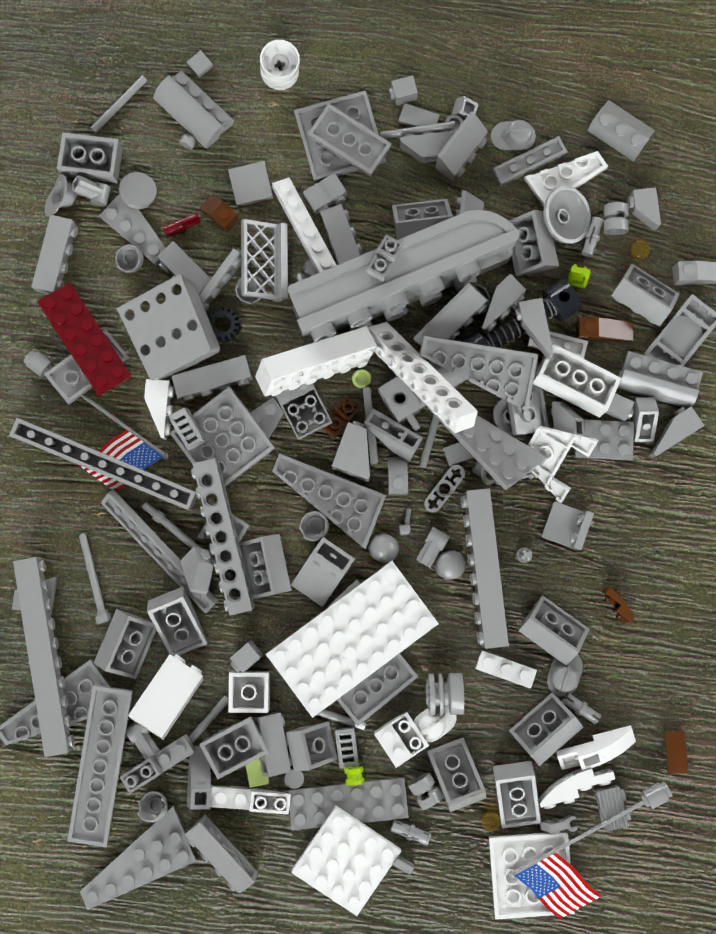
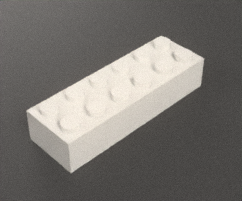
(315, 361)

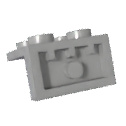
(567, 526)

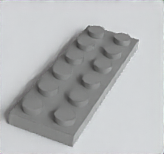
(366, 802)

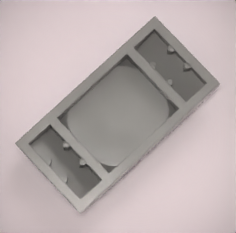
(683, 332)

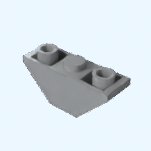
(425, 146)

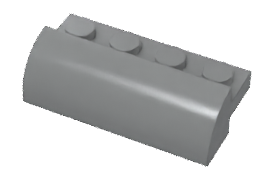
(192, 108)
(660, 380)

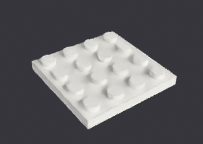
(510, 853)
(346, 860)

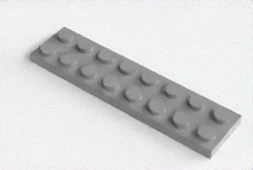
(100, 765)

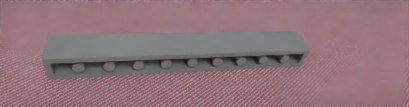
(103, 464)
(43, 657)

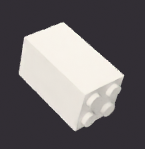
(166, 696)

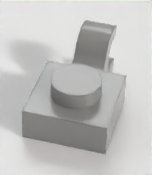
(555, 825)

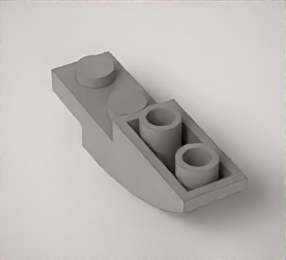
(158, 763)

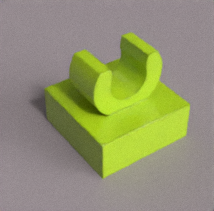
(578, 276)

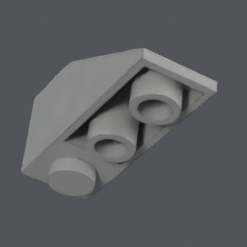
(198, 781)

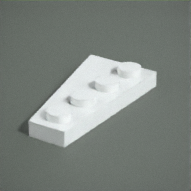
(566, 174)

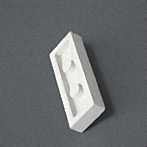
(571, 344)
(506, 669)

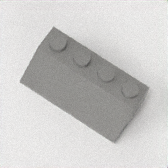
(455, 315)
(221, 854)

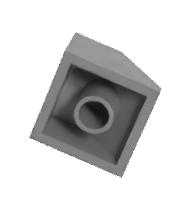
(311, 746)

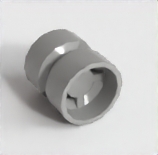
(616, 218)
(419, 787)

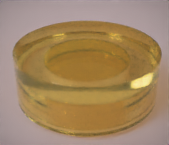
(639, 249)
(490, 821)

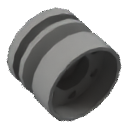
(445, 694)

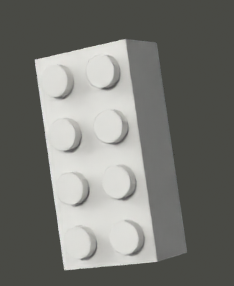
(577, 381)

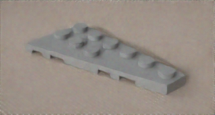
(495, 369)
(498, 452)
(340, 500)
(78, 692)
(149, 857)

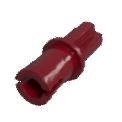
(181, 224)

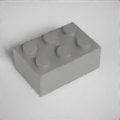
(90, 157)

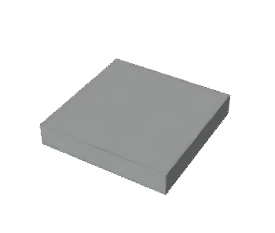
(250, 183)

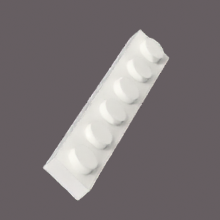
(303, 225)

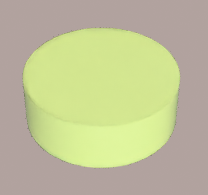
(361, 378)

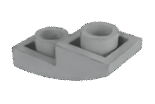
(384, 258)

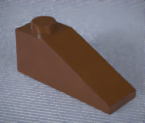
(603, 329)

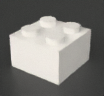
(249, 692)

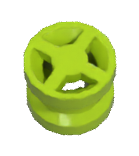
(354, 775)

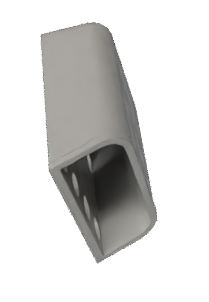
(170, 333)

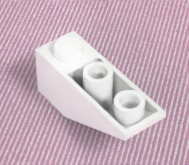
(158, 397)

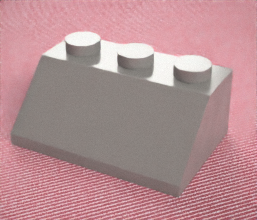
(620, 130)
(462, 147)
(419, 215)
(535, 246)
(645, 295)
(265, 566)
(554, 630)
(125, 644)
(546, 728)

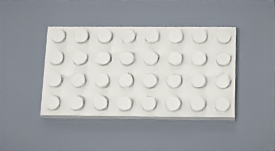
(352, 639)

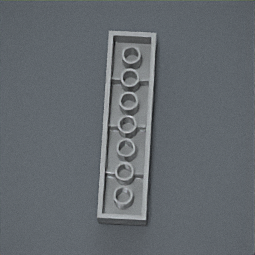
(485, 569)

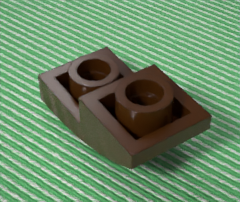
(341, 416)
(622, 610)
(676, 752)

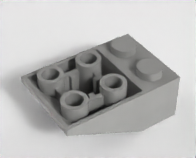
(506, 296)
(304, 410)
(322, 571)

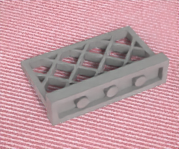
(278, 264)

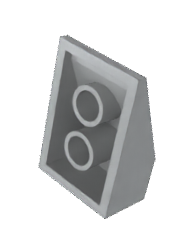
(176, 622)
(234, 747)
(457, 774)
(517, 794)

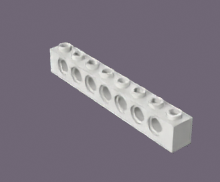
(423, 378)

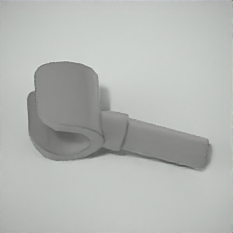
(405, 529)

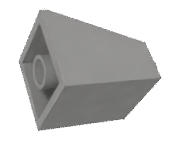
(353, 452)

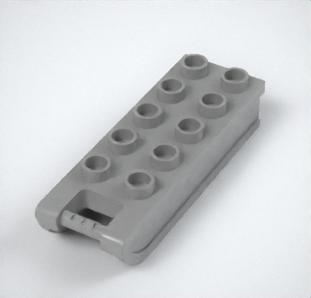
(427, 264)

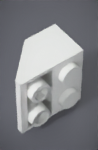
(400, 739)

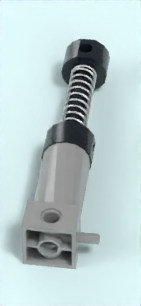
(413, 404)

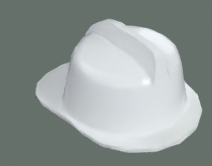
(435, 726)

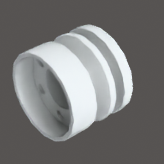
(283, 55)

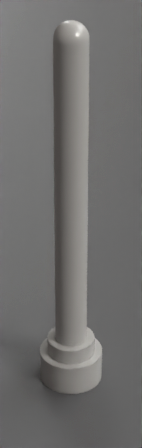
(102, 614)

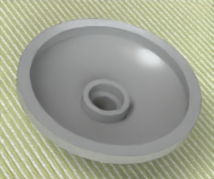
(567, 215)

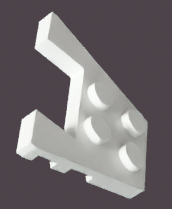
(555, 446)

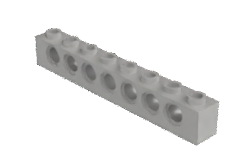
(231, 544)

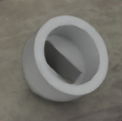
(188, 141)

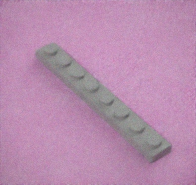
(154, 546)

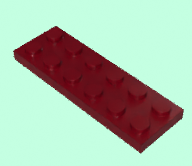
(84, 339)

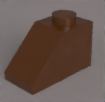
(220, 213)

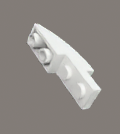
(601, 750)
(566, 788)
(250, 799)

